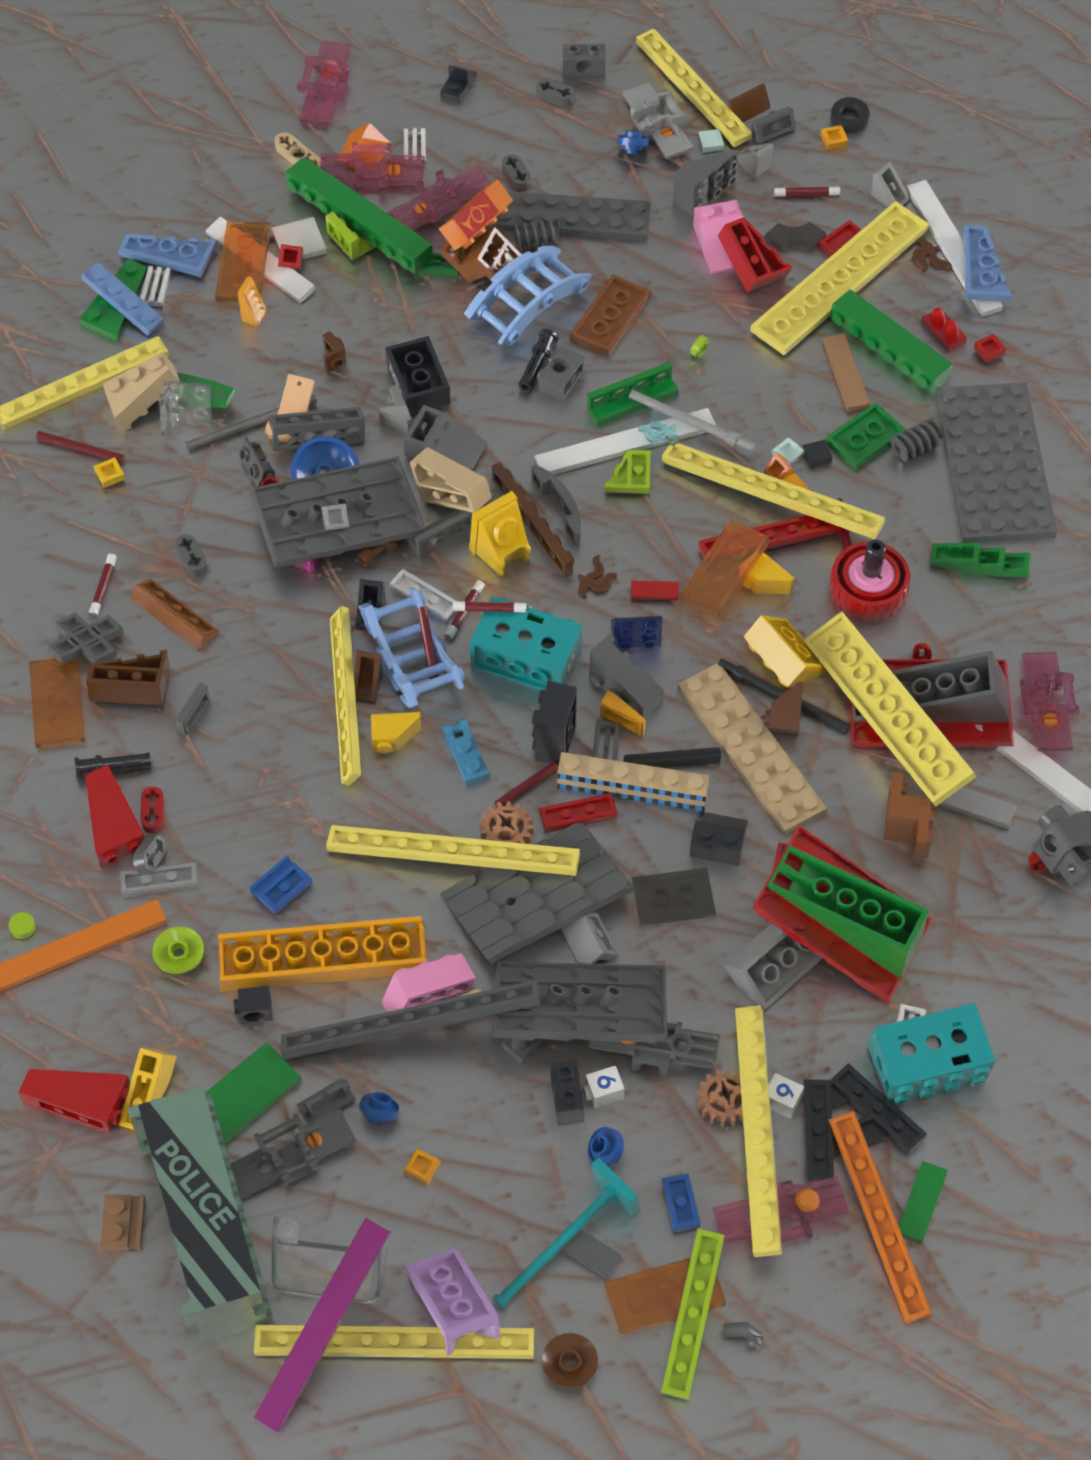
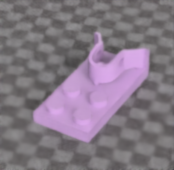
(453, 1297)

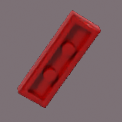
(584, 810)

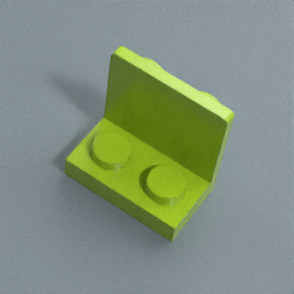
(346, 239)

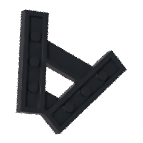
(881, 1119)

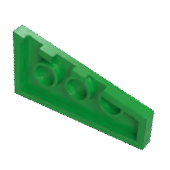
(105, 318)

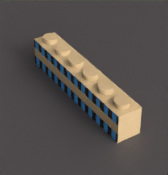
(633, 781)

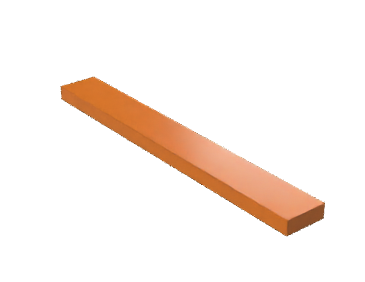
(81, 944)
(880, 1218)

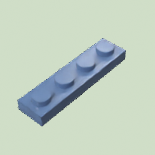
(122, 298)

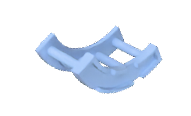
(516, 272)
(392, 663)

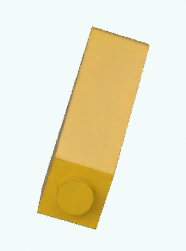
(148, 1081)

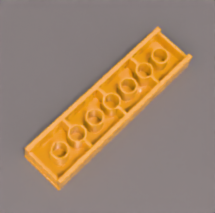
(322, 955)

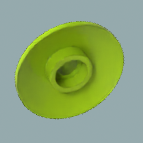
(178, 940)

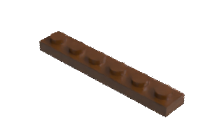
(538, 526)

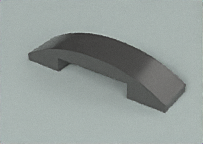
(548, 483)

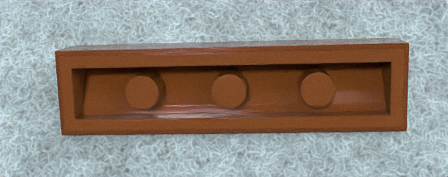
(173, 614)

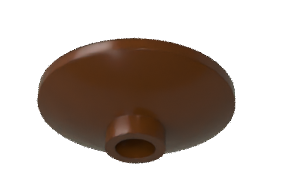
(574, 1348)

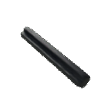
(675, 757)

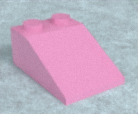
(707, 224)

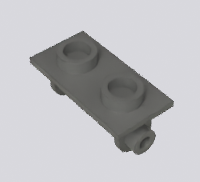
(252, 457)
(326, 1100)

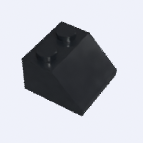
(718, 838)

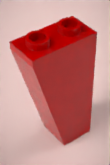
(112, 820)
(79, 1096)

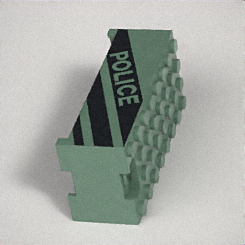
(203, 1214)

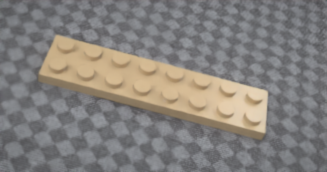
(752, 748)

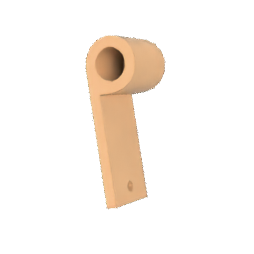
(294, 400)

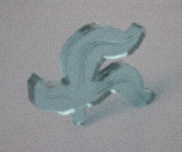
(663, 431)

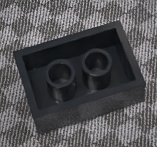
(418, 374)
(554, 722)

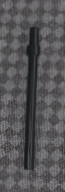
(742, 674)

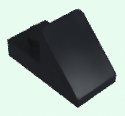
(457, 83)

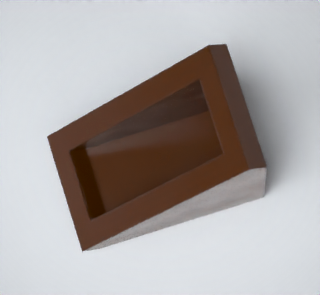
(367, 675)

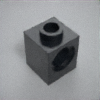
(254, 1004)

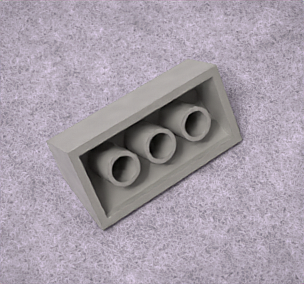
(770, 965)

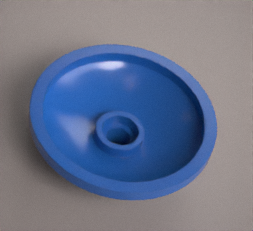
(322, 454)

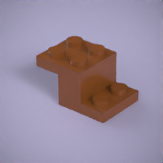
(483, 257)
(909, 819)

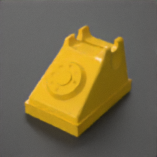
(499, 533)

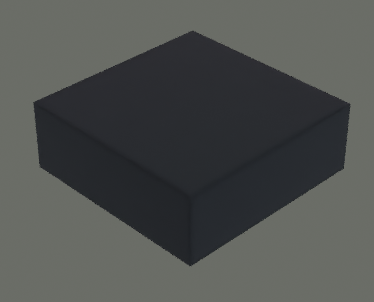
(817, 453)

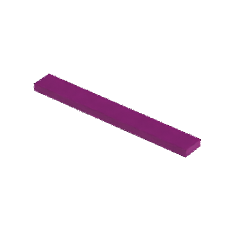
(322, 1324)

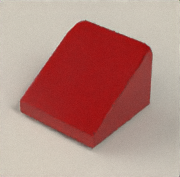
(290, 256)

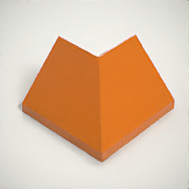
(365, 135)

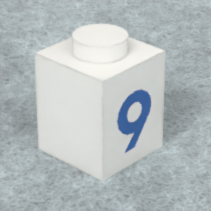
(603, 1087)
(784, 1095)

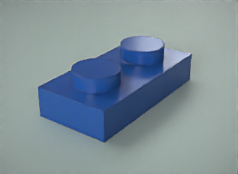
(681, 1202)

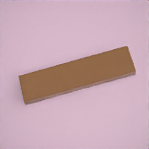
(845, 372)

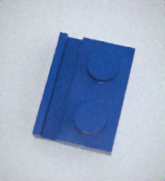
(280, 885)

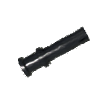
(541, 352)
(120, 763)

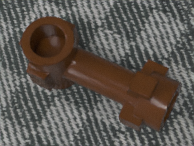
(367, 555)

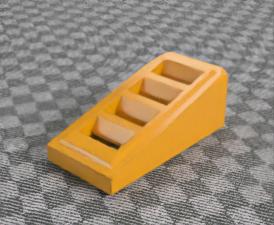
(251, 303)
(618, 711)

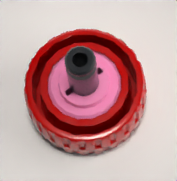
(869, 581)

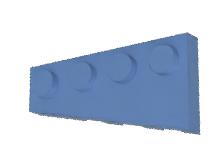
(180, 255)
(982, 267)

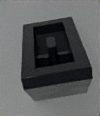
(372, 593)

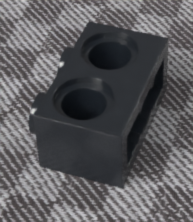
(567, 1092)

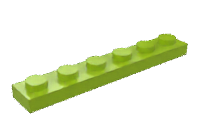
(692, 1314)

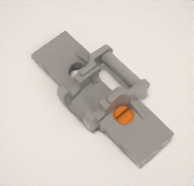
(663, 129)

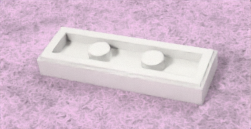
(437, 602)

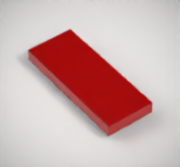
(655, 590)

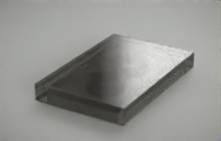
(673, 896)

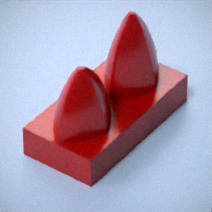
(944, 329)

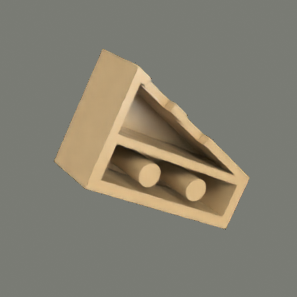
(138, 388)
(448, 482)

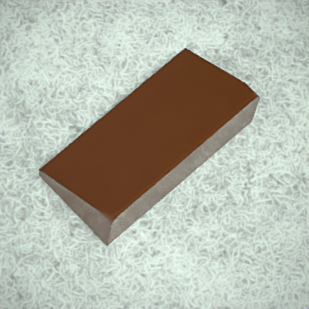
(750, 103)

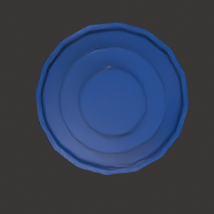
(632, 141)
(378, 1107)
(606, 1145)

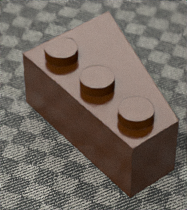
(129, 681)

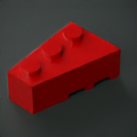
(751, 256)

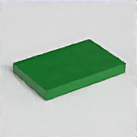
(864, 436)

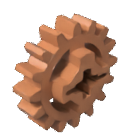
(506, 824)
(715, 1104)

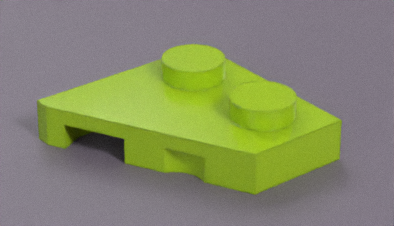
(631, 474)

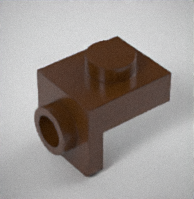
(335, 352)

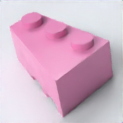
(429, 983)

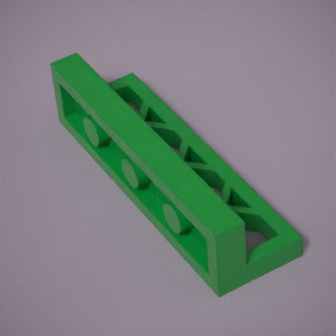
(617, 405)

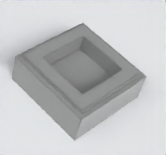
(335, 517)

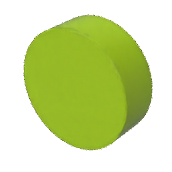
(699, 346)
(22, 925)

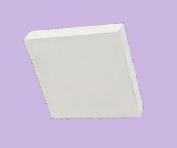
(302, 234)

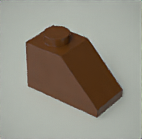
(785, 712)

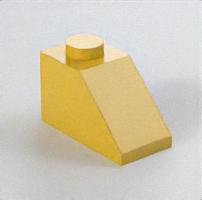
(769, 578)
(393, 730)

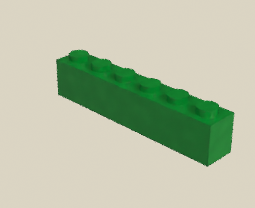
(891, 341)

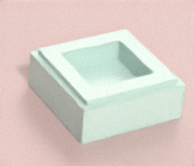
(711, 140)
(789, 451)

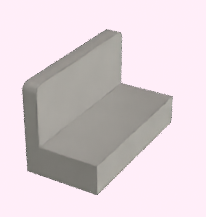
(589, 940)

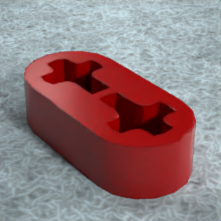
(158, 810)

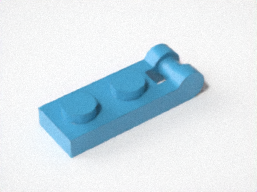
(465, 752)

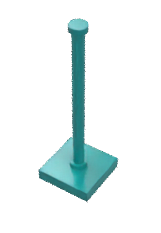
(613, 1189)

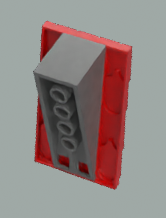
(953, 697)

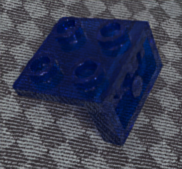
(637, 631)

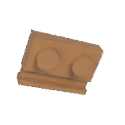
(122, 1222)

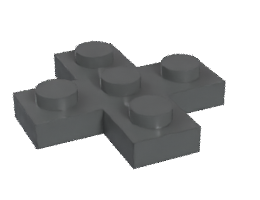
(85, 639)

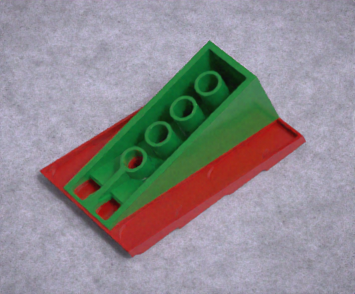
(843, 914)

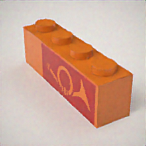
(475, 215)

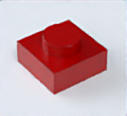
(990, 348)

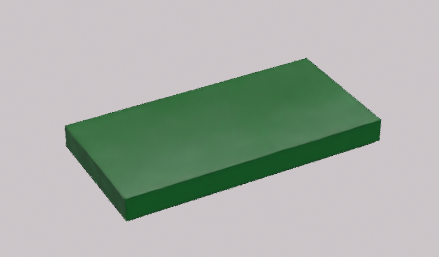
(251, 1090)

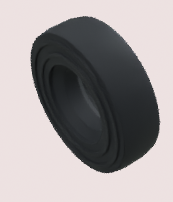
(850, 104)

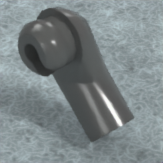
(745, 1330)

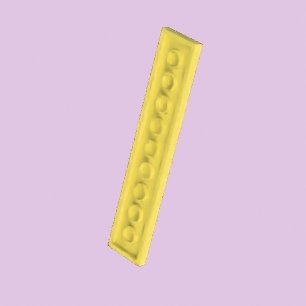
(846, 269)
(889, 709)

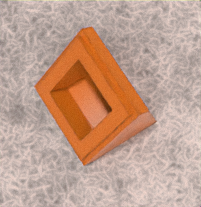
(778, 467)

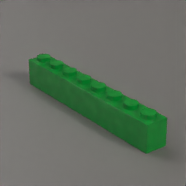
(359, 215)

